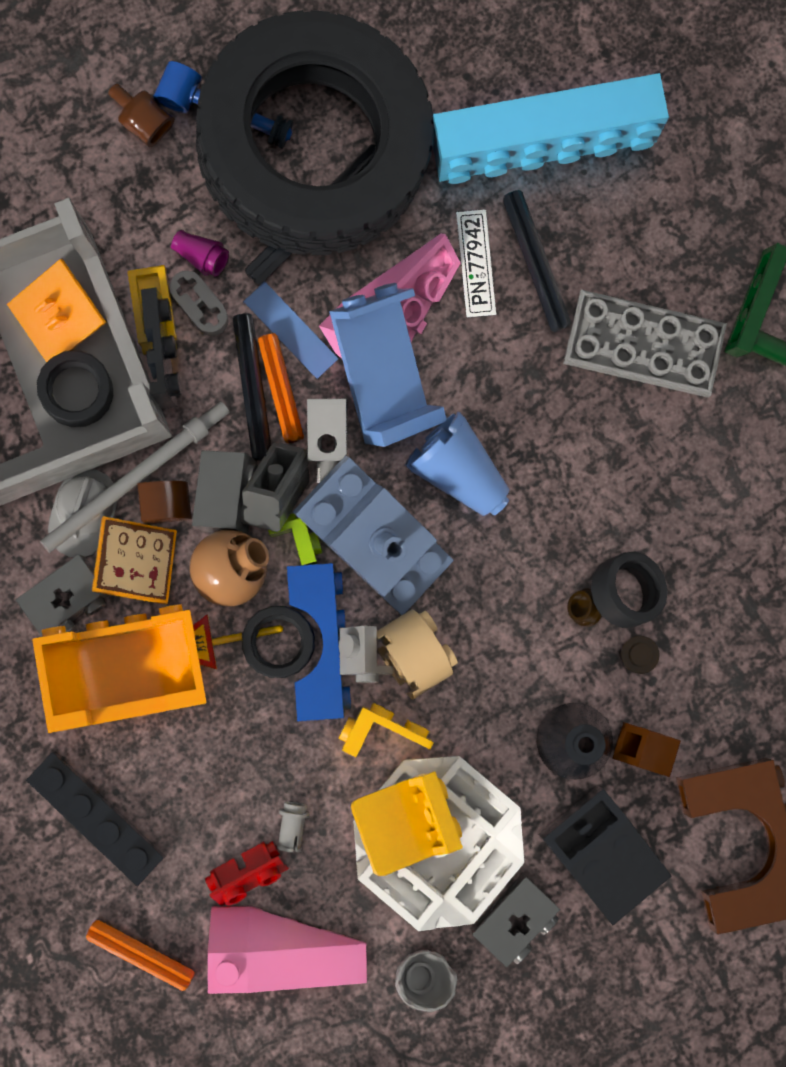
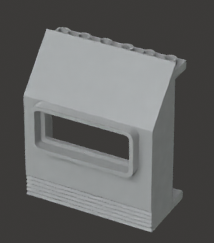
(133, 416)

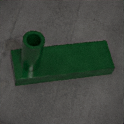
(746, 331)

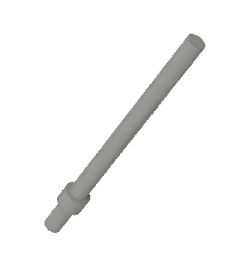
(193, 431)

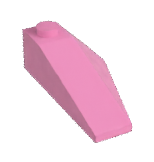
(426, 271)
(273, 953)

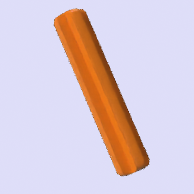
(280, 388)
(140, 955)

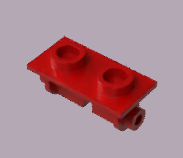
(234, 883)

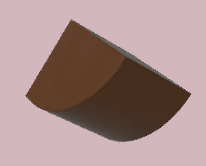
(164, 501)
(646, 749)

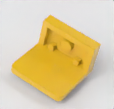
(356, 729)
(406, 823)

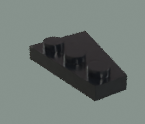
(155, 315)

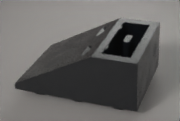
(605, 854)

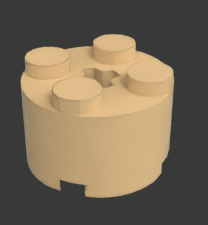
(415, 652)

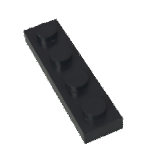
(95, 818)

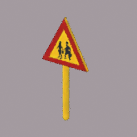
(205, 641)

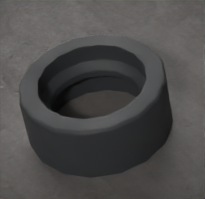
(67, 360)
(652, 585)
(259, 620)

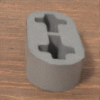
(192, 308)

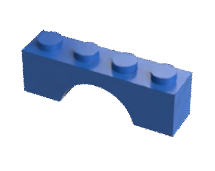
(314, 592)

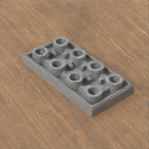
(645, 343)

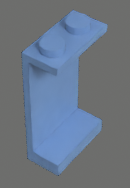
(382, 367)

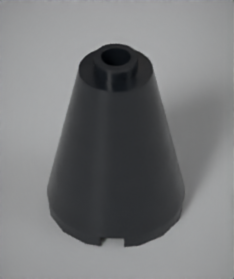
(559, 740)

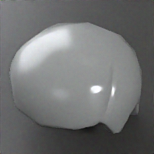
(425, 981)

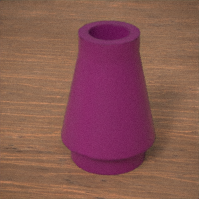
(203, 253)

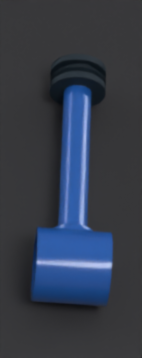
(180, 89)

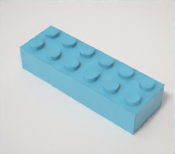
(549, 128)

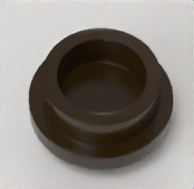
(582, 608)
(640, 654)

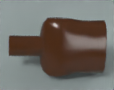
(142, 115)

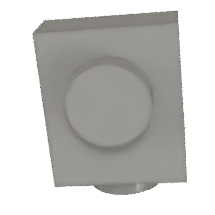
(359, 654)

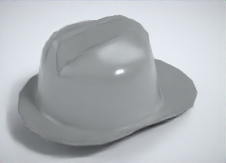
(72, 497)

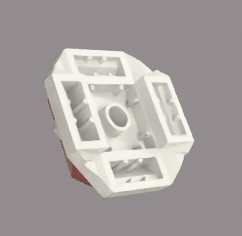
(461, 884)

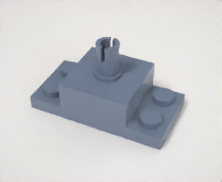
(374, 535)

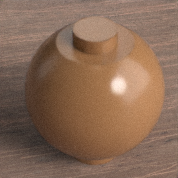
(229, 567)

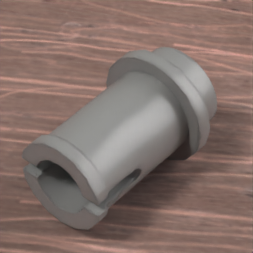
(292, 826)

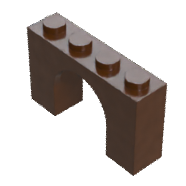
(753, 788)

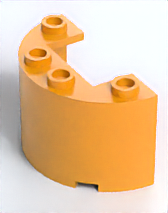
(118, 669)

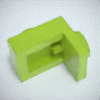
(306, 543)

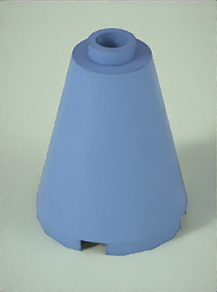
(460, 467)

